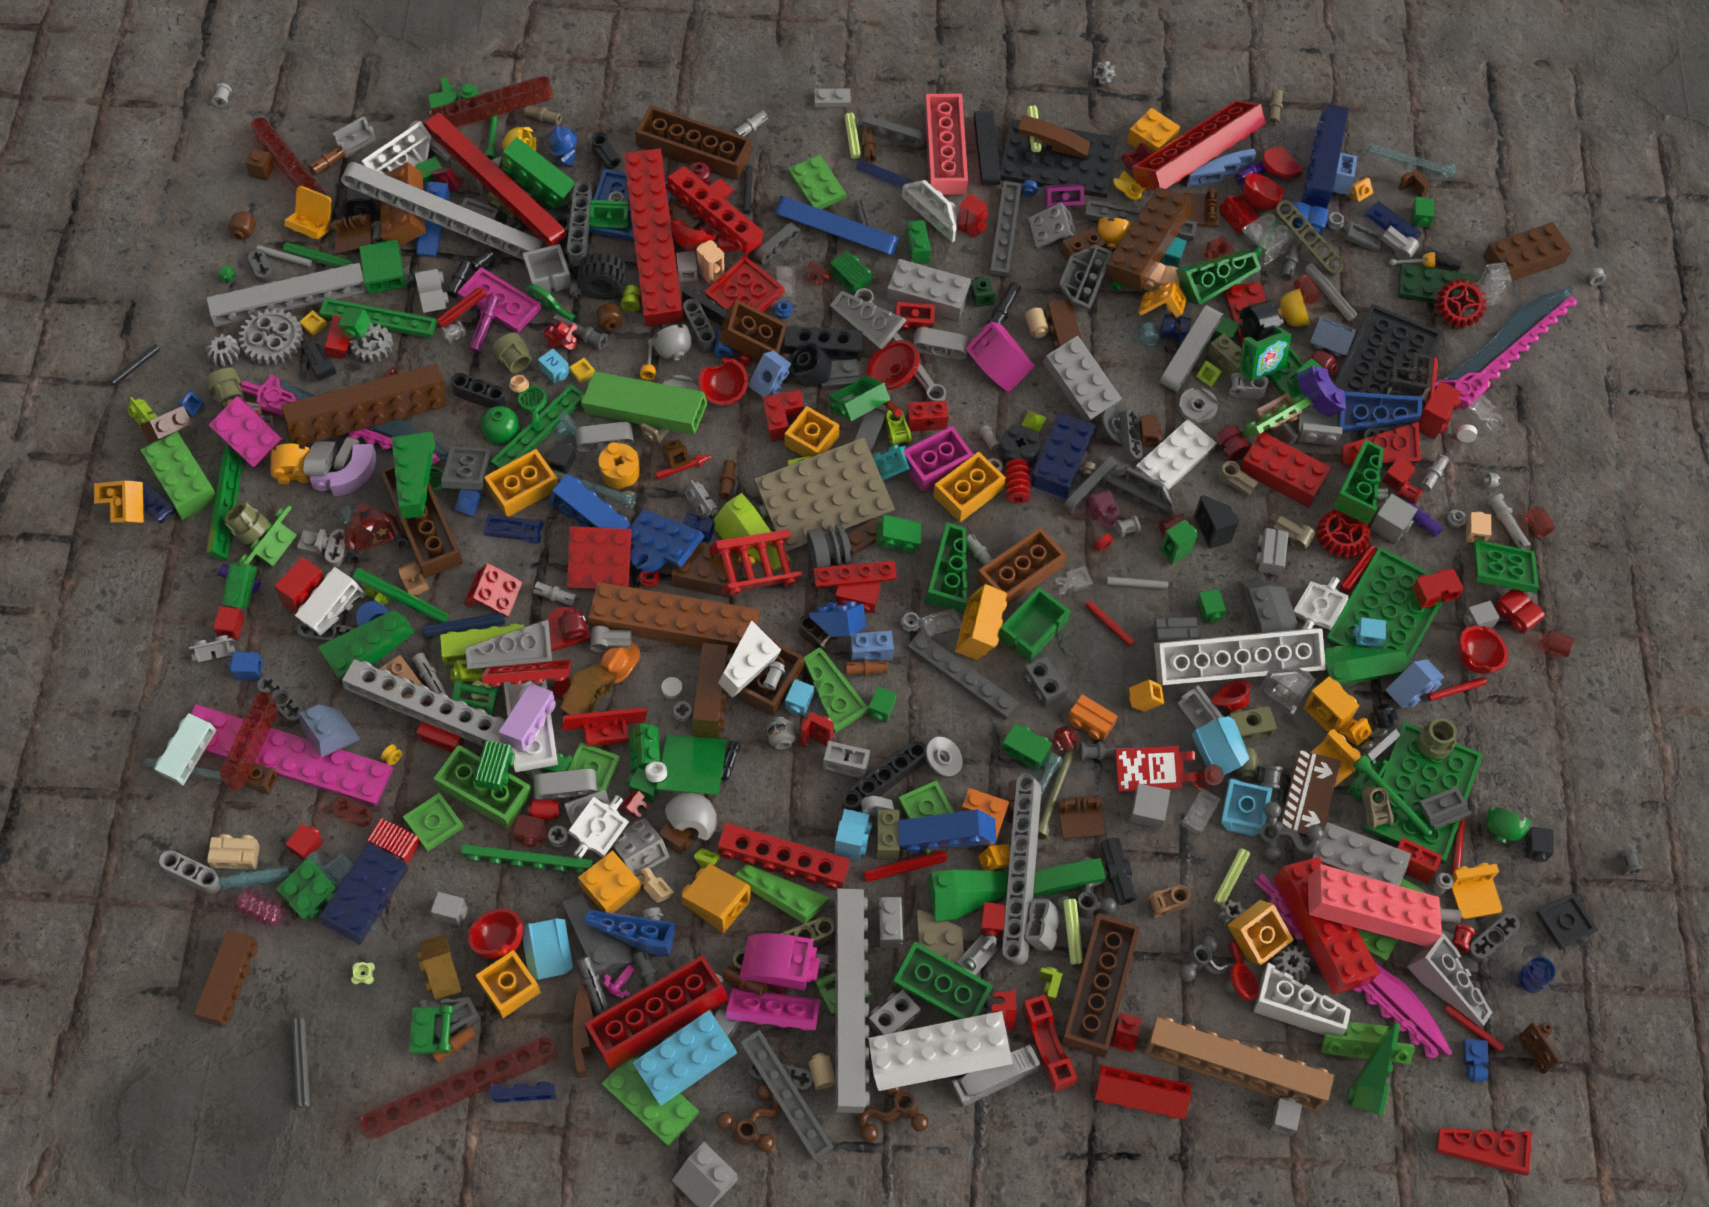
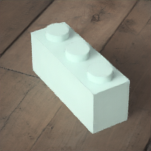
(185, 749)

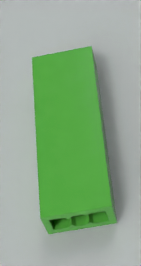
(644, 402)

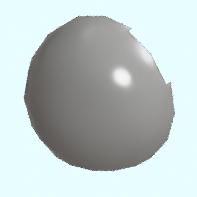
(694, 812)

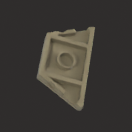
(940, 937)

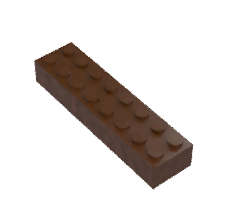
(364, 405)

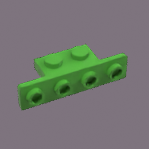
(273, 542)
(1360, 1042)

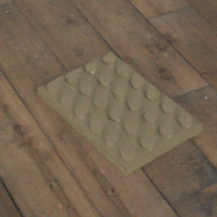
(824, 491)

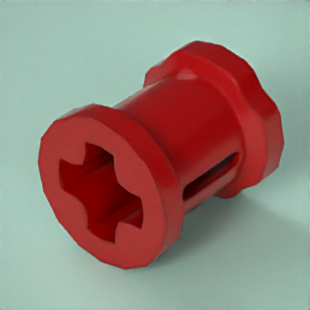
(1410, 493)
(1463, 931)

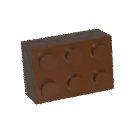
(751, 330)
(705, 572)
(770, 700)

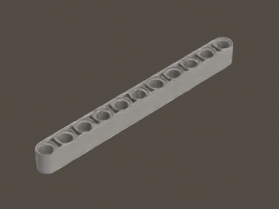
(439, 210)

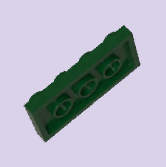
(1424, 282)

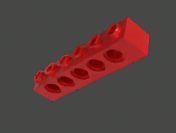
(714, 210)
(734, 835)

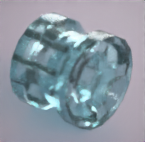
(1148, 334)

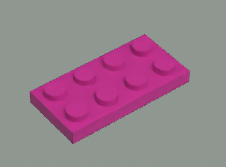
(514, 306)
(773, 1009)

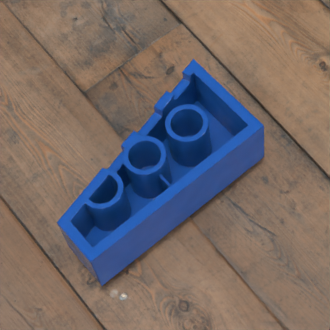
(1378, 411)
(585, 505)
(947, 830)

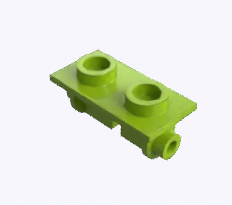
(139, 411)

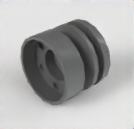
(833, 546)

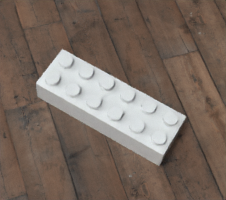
(940, 1051)

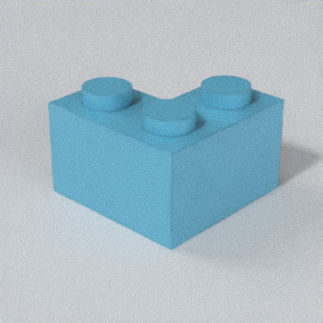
(853, 835)

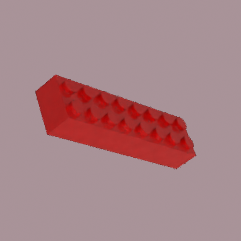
(1199, 145)

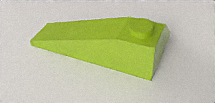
(741, 519)

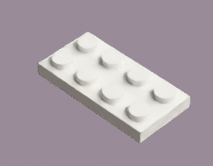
(1177, 454)

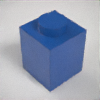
(246, 666)

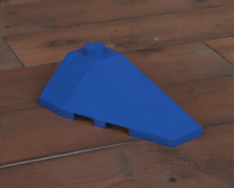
(428, 243)
(642, 933)

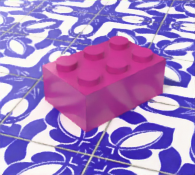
(246, 431)
(936, 457)

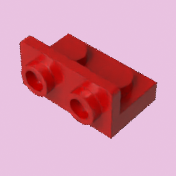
(1238, 212)

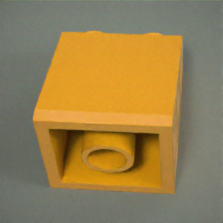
(716, 897)

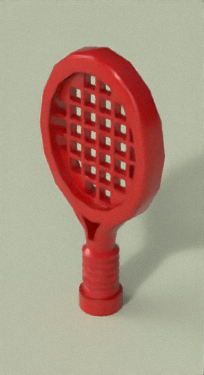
(1249, 987)

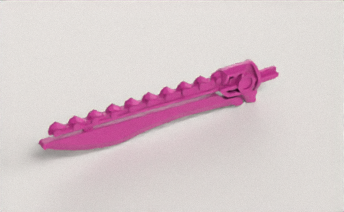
(1418, 1021)

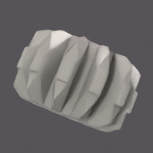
(223, 350)
(1300, 962)

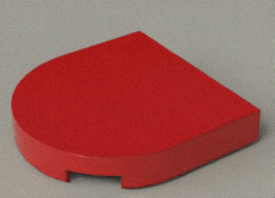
(1280, 162)
(556, 638)

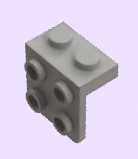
(1318, 428)

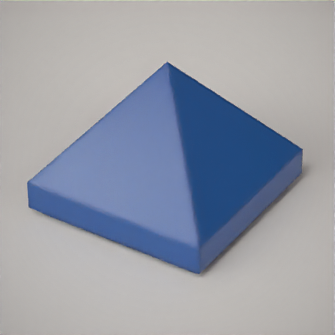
(566, 160)
(191, 403)

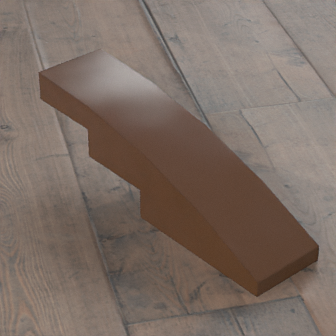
(1056, 136)
(581, 1042)

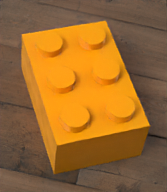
(521, 483)
(969, 487)
(981, 622)

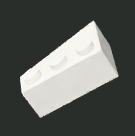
(329, 600)
(750, 658)

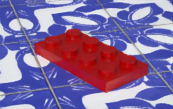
(1242, 296)
(531, 671)

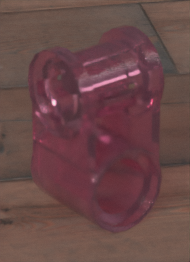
(1104, 507)

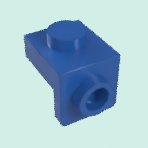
(469, 501)

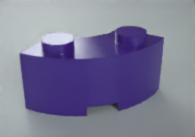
(1321, 391)

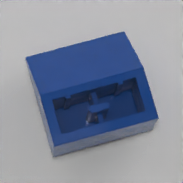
(840, 619)

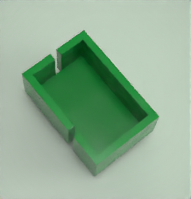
(1034, 624)

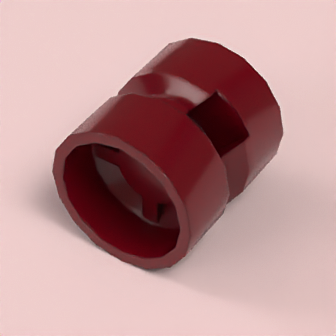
(1231, 442)

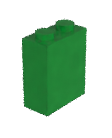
(382, 266)

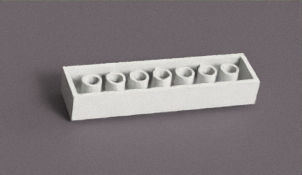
(1238, 656)

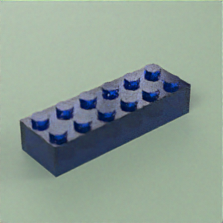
(1325, 156)

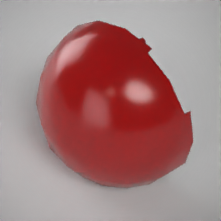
(1262, 192)
(690, 238)
(724, 383)
(1482, 650)
(495, 933)

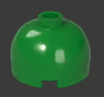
(499, 425)
(1506, 825)

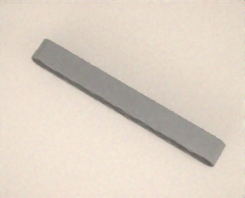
(1017, 859)

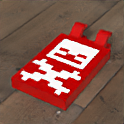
(1152, 767)

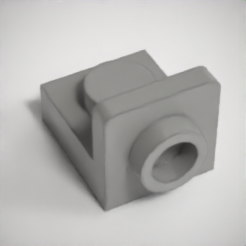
(313, 542)

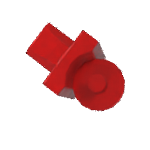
(560, 335)

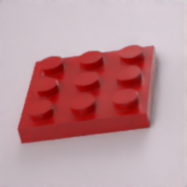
(747, 284)
(598, 557)

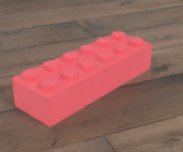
(946, 143)
(1374, 905)

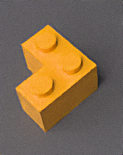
(124, 500)

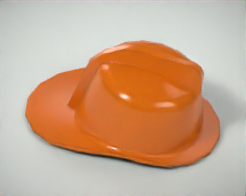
(620, 661)

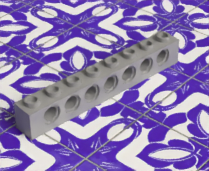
(361, 671)

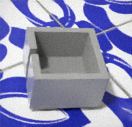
(547, 268)

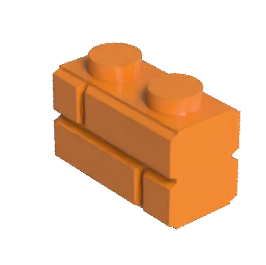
(1092, 718)

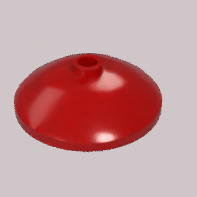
(894, 364)

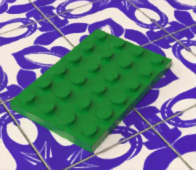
(1387, 596)
(1418, 778)

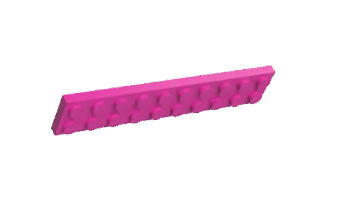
(299, 761)

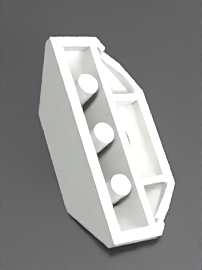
(408, 147)
(932, 207)

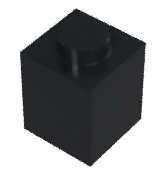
(561, 457)
(1539, 844)

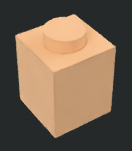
(1478, 527)

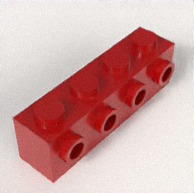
(1143, 1092)

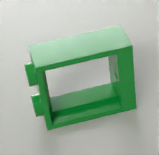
(858, 398)

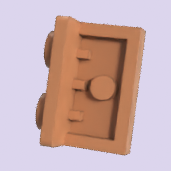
(1271, 407)

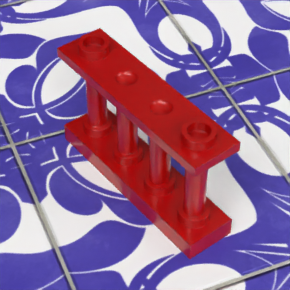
(760, 543)

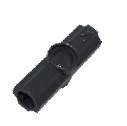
(1118, 871)

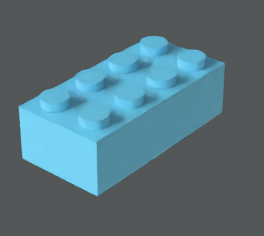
(685, 1057)

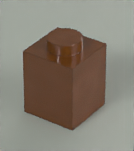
(259, 164)
(677, 839)

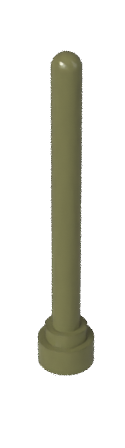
(1043, 829)

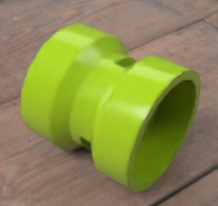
(630, 300)

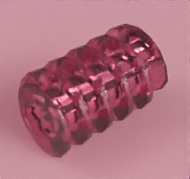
(259, 908)

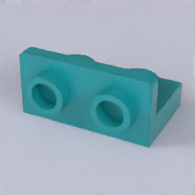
(892, 462)

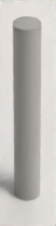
(285, 256)
(1137, 582)

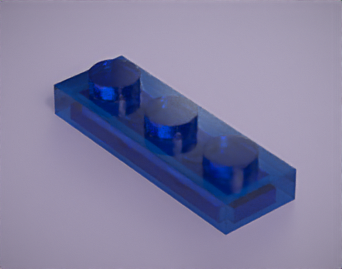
(1385, 217)

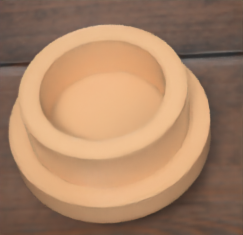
(518, 383)

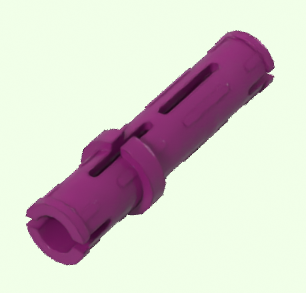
(485, 319)

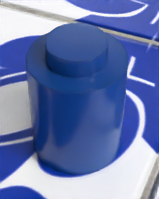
(722, 349)

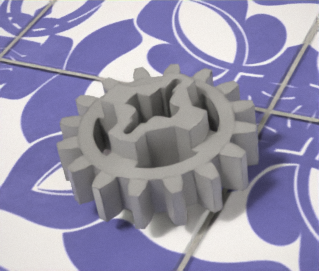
(372, 344)

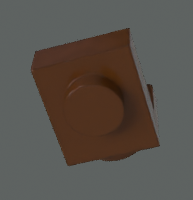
(1416, 182)

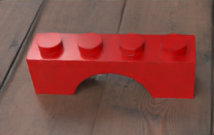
(1042, 1029)

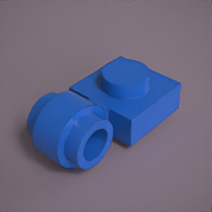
(1476, 1053)

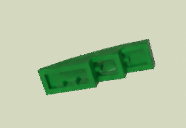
(1067, 877)

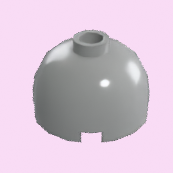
(672, 342)

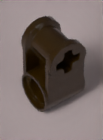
(814, 635)

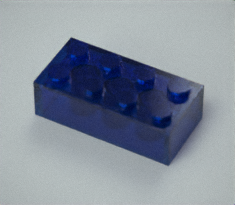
(1062, 455)
(363, 893)

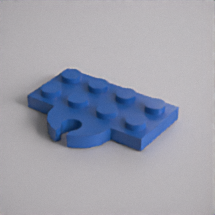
(661, 541)

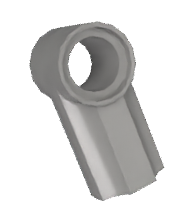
(1404, 246)
(605, 639)

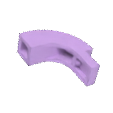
(352, 476)

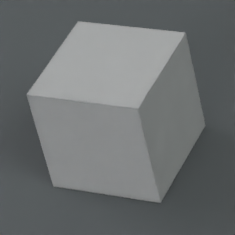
(1394, 519)
(1149, 806)

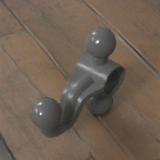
(1273, 852)
(1106, 905)
(1203, 952)

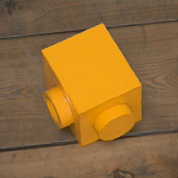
(1146, 695)

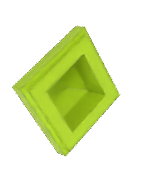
(1208, 373)
(1034, 421)
(706, 857)

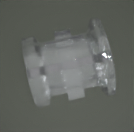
(453, 332)

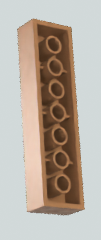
(1238, 1064)

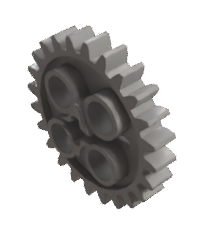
(271, 336)

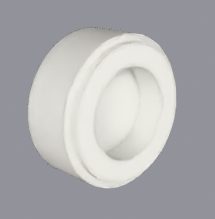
(1466, 433)
(672, 688)
(656, 771)

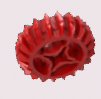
(1465, 289)
(1340, 540)

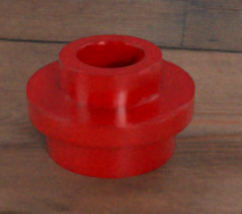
(649, 583)

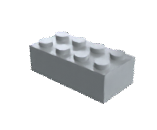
(929, 286)
(1081, 379)
(1361, 855)

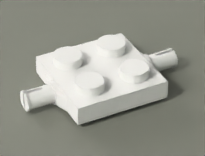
(1321, 605)
(598, 827)

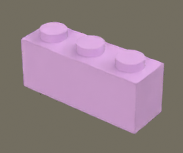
(527, 717)

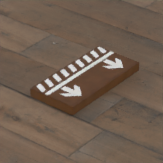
(1310, 792)

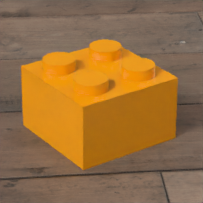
(1153, 131)
(811, 433)
(1331, 705)
(609, 883)
(1260, 932)
(508, 984)

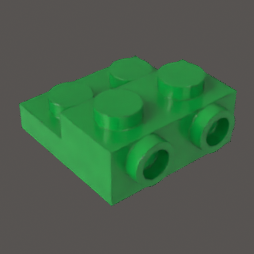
(308, 889)

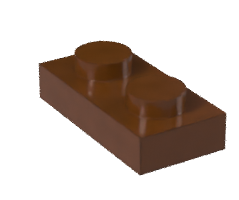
(863, 536)

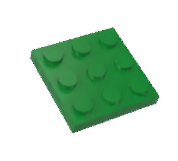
(1505, 566)

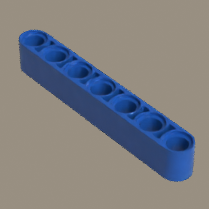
(836, 225)

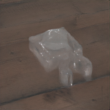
(1483, 409)
(1076, 579)

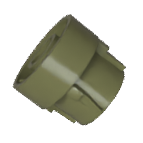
(512, 352)
(224, 386)
(246, 523)
(1437, 738)

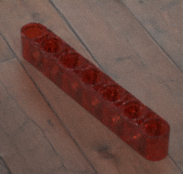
(496, 102)
(283, 156)

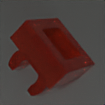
(819, 271)

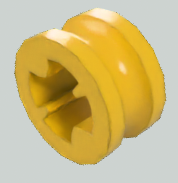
(391, 755)

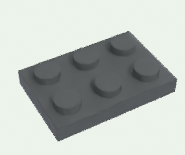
(465, 468)

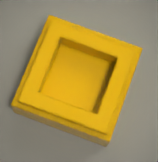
(312, 323)
(582, 370)

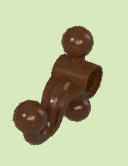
(919, 1122)
(764, 1141)

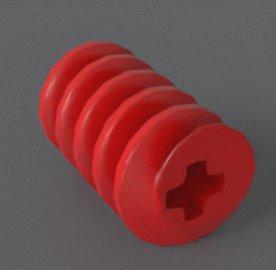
(1018, 481)

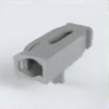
(985, 1082)

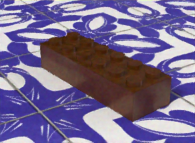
(694, 142)
(1149, 238)
(426, 534)
(1100, 986)

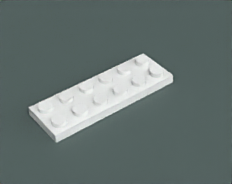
(543, 749)

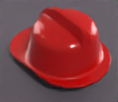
(1233, 695)

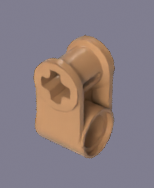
(1164, 902)

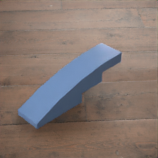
(1218, 168)

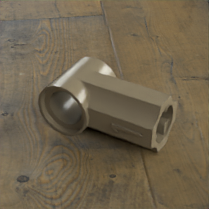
(1237, 479)
(1299, 536)

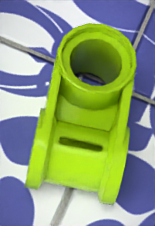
(897, 430)

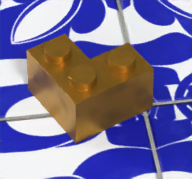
(587, 689)
(437, 962)

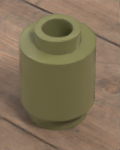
(1250, 768)

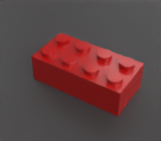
(1285, 469)

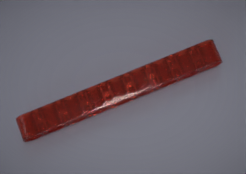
(447, 1086)

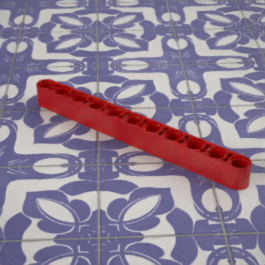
(495, 180)

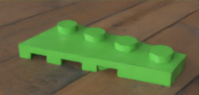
(1269, 420)
(835, 692)
(785, 895)

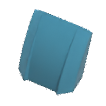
(1221, 744)
(1245, 807)
(547, 948)

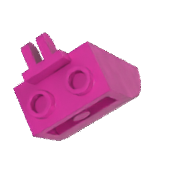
(1000, 356)
(780, 960)

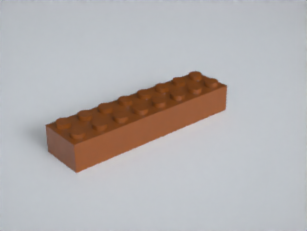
(670, 616)

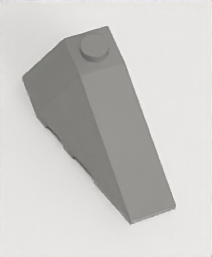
(1444, 975)

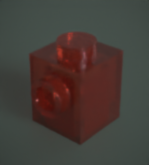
(530, 831)

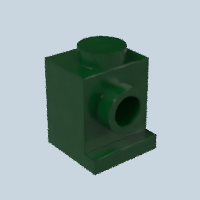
(982, 291)

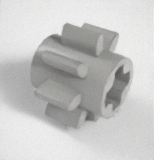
(1104, 72)
(1231, 906)

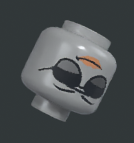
(781, 733)

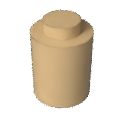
(1036, 322)
(822, 1071)

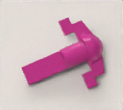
(614, 989)

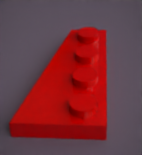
(1397, 443)
(1499, 1150)

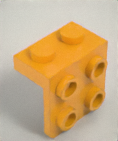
(311, 213)
(1336, 747)
(1475, 891)

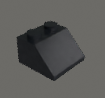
(1215, 521)

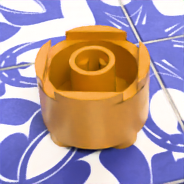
(288, 463)
(619, 465)

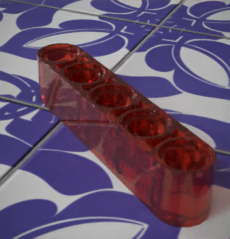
(249, 741)

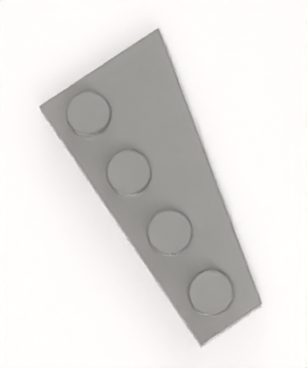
(875, 322)
(519, 646)

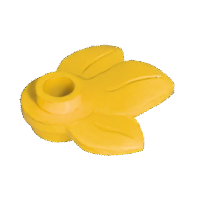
(1128, 186)

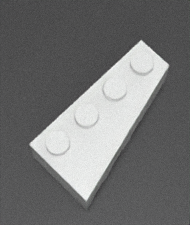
(1299, 1005)

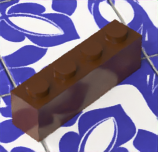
(1061, 322)
(226, 978)

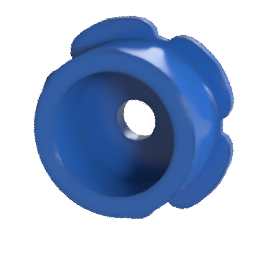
(1029, 188)
(783, 313)

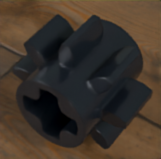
(1384, 716)

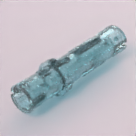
(255, 877)

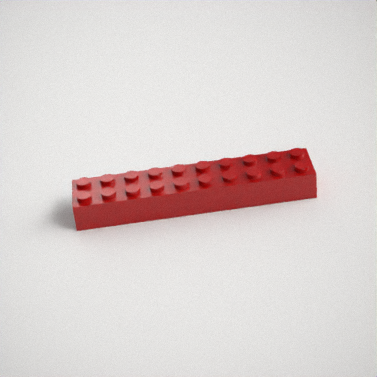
(653, 237)

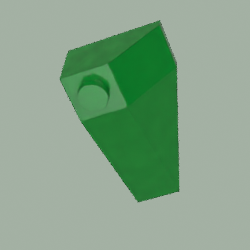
(1361, 664)

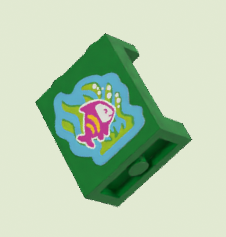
(1265, 355)

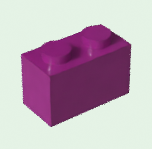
(1066, 193)

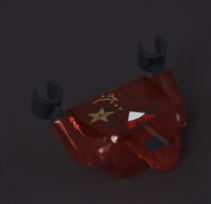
(370, 528)

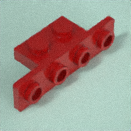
(855, 574)
(604, 727)

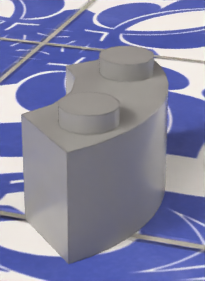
(430, 289)

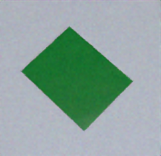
(693, 764)

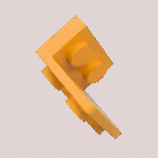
(1167, 293)

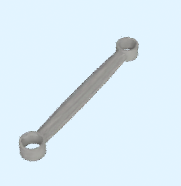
(920, 374)

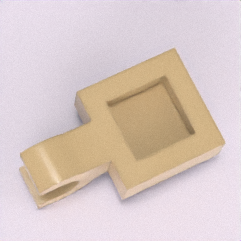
(656, 887)

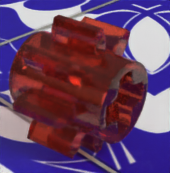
(1065, 739)

